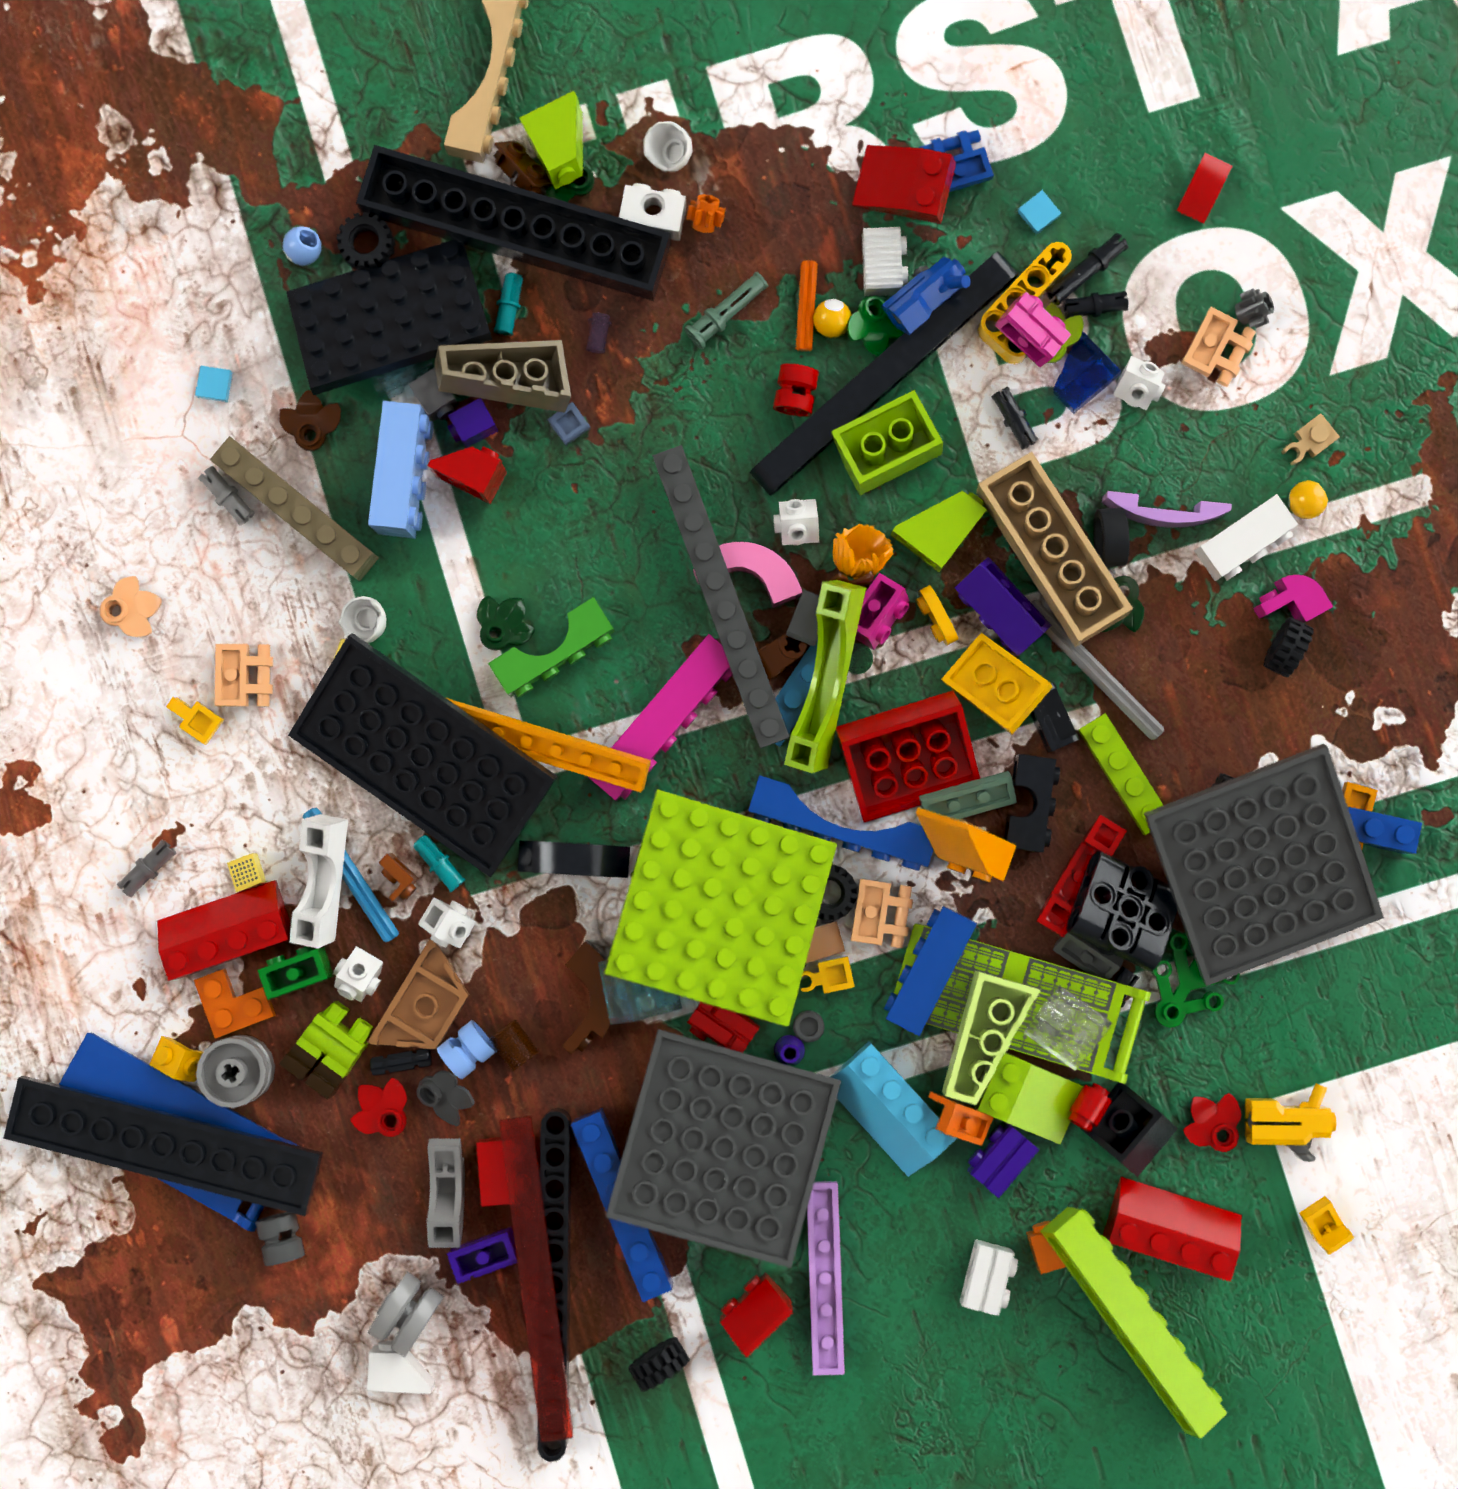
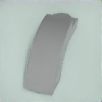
(446, 1193)

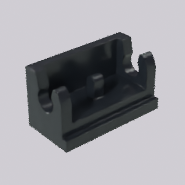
(1053, 722)

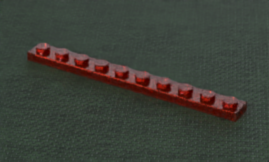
(536, 1278)

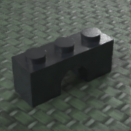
(1037, 777)

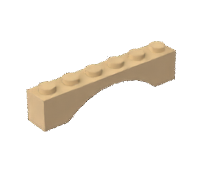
(472, 124)

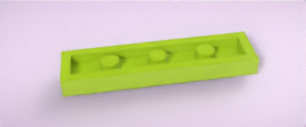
(1121, 769)

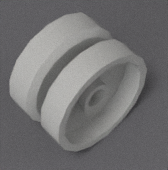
(217, 1075)
(405, 1313)

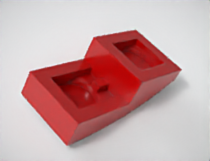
(1204, 188)

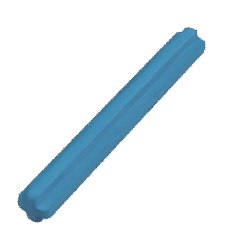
(364, 895)

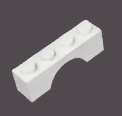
(317, 913)

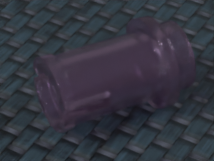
(598, 332)

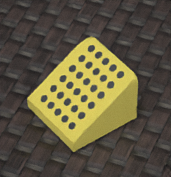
(246, 872)

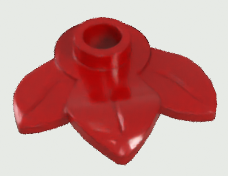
(377, 1105)
(1210, 1119)

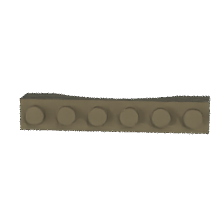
(294, 508)

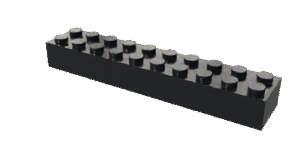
(514, 222)

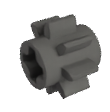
(1254, 308)

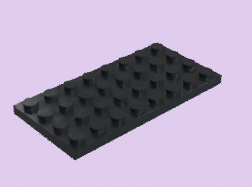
(422, 755)

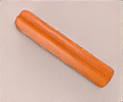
(806, 305)

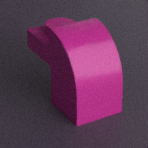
(1300, 594)

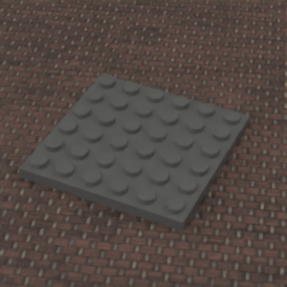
(1264, 864)
(723, 1148)

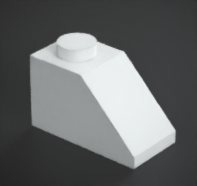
(394, 1373)

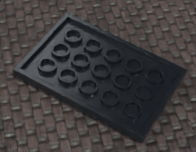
(387, 316)

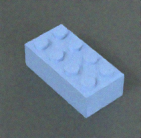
(400, 469)

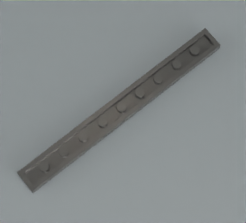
(720, 597)

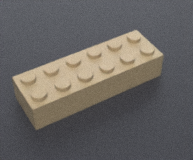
(1053, 549)

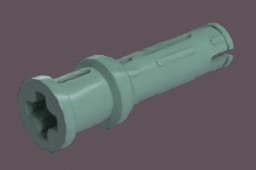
(712, 316)

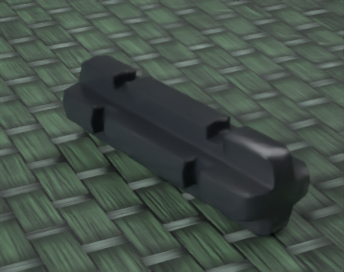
(400, 1062)

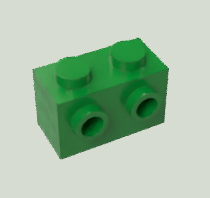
(295, 973)

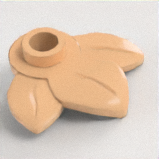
(135, 607)

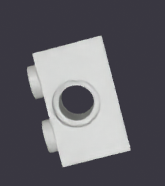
(672, 205)

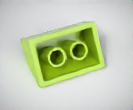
(887, 442)

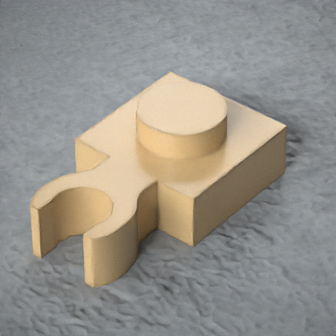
(1312, 438)

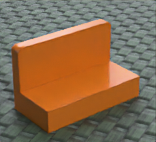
(962, 1120)

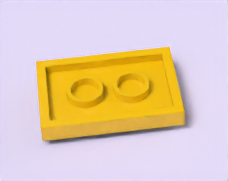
(997, 683)

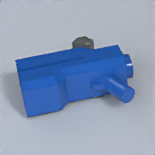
(925, 293)

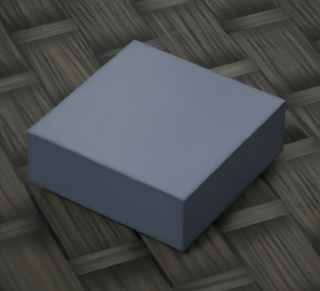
(569, 424)

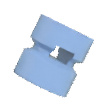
(464, 1051)

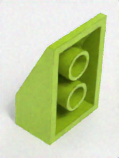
(1029, 1098)

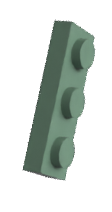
(971, 797)

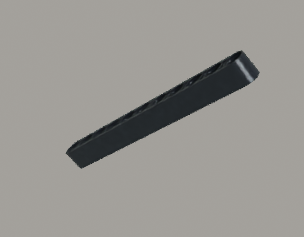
(883, 375)
(558, 1235)

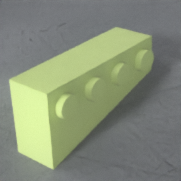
(987, 1026)

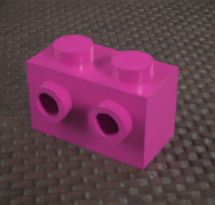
(881, 607)

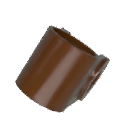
(776, 658)

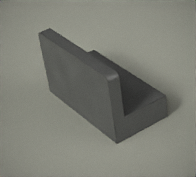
(1087, 956)

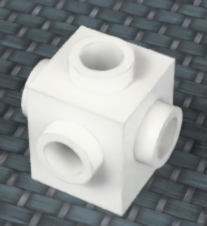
(1140, 383)
(797, 522)
(447, 923)
(357, 975)

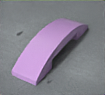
(1203, 511)

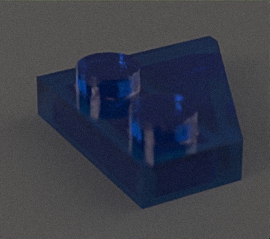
(1084, 374)

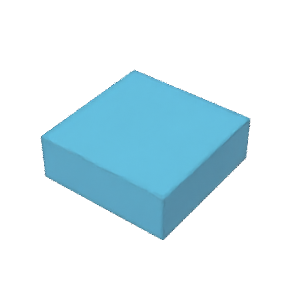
(1039, 212)
(214, 383)

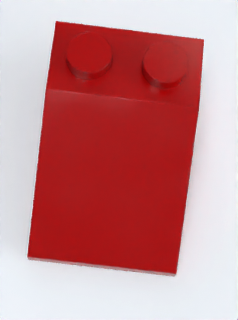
(905, 182)

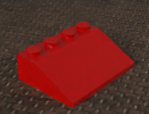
(907, 754)

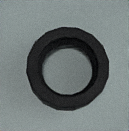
(1111, 536)

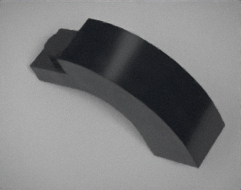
(573, 859)

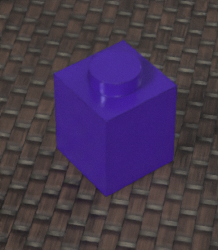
(471, 423)

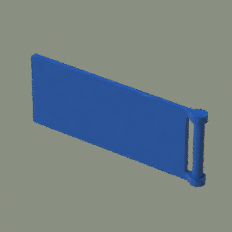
(116, 1074)

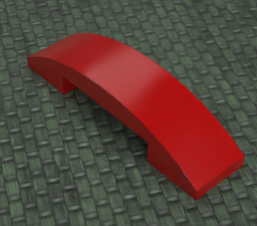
(1101, 836)

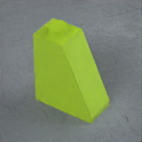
(557, 138)
(941, 528)

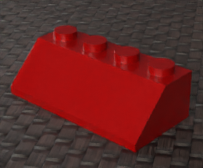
(223, 930)
(1174, 1228)

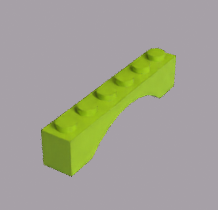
(837, 623)

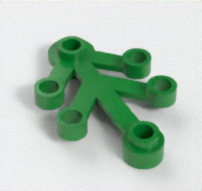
(1189, 979)

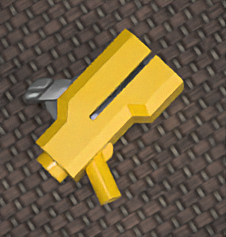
(1289, 1125)

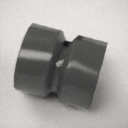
(277, 1249)

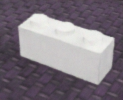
(1247, 539)

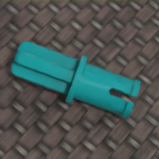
(508, 304)
(438, 863)

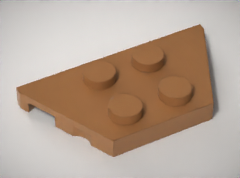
(423, 1004)

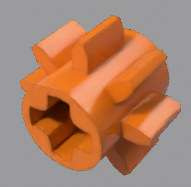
(705, 213)

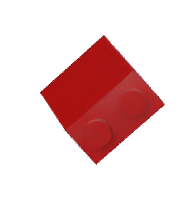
(471, 471)
(755, 1313)

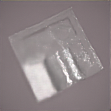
(1067, 1027)

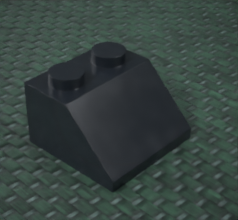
(1132, 1129)

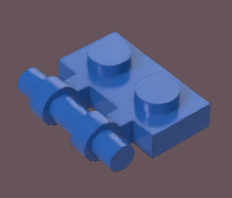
(971, 165)

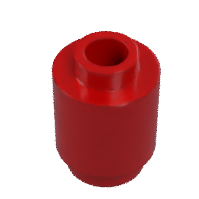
(1089, 1107)

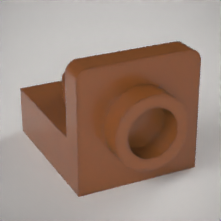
(396, 871)

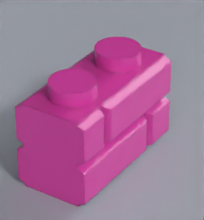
(1033, 329)

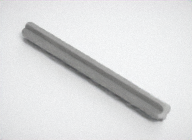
(1101, 677)

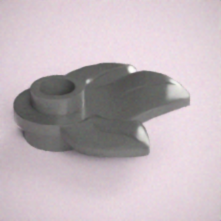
(444, 1096)

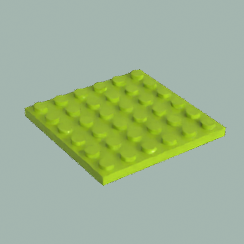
(721, 908)

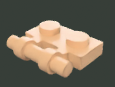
(1210, 342)
(232, 675)
(872, 911)

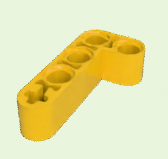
(997, 340)

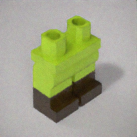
(334, 1040)

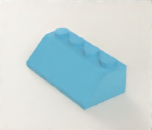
(890, 1110)

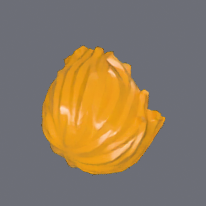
(861, 551)

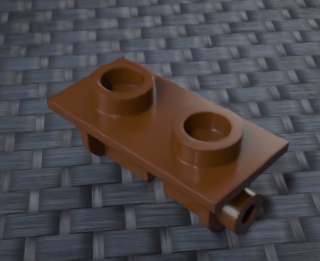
(513, 159)

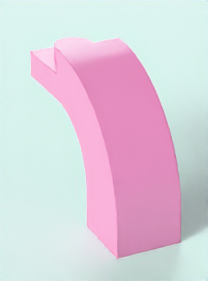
(766, 566)

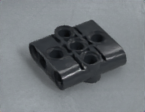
(1098, 921)

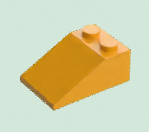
(967, 846)

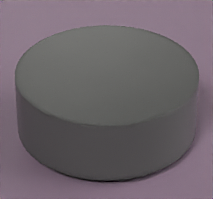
(808, 1026)

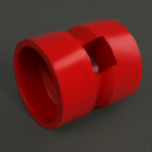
(796, 379)

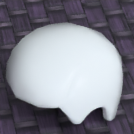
(667, 146)
(363, 618)

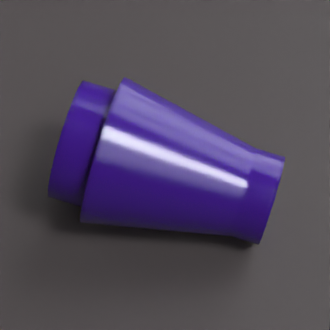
(785, 1042)

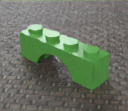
(586, 628)

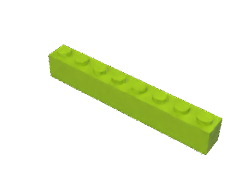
(1134, 1321)

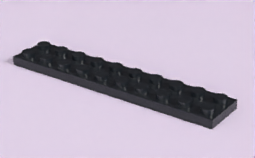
(163, 1145)

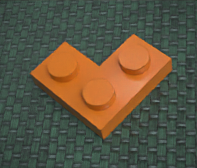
(225, 1010)

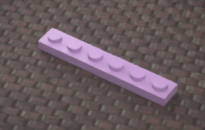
(825, 1279)

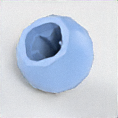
(302, 245)

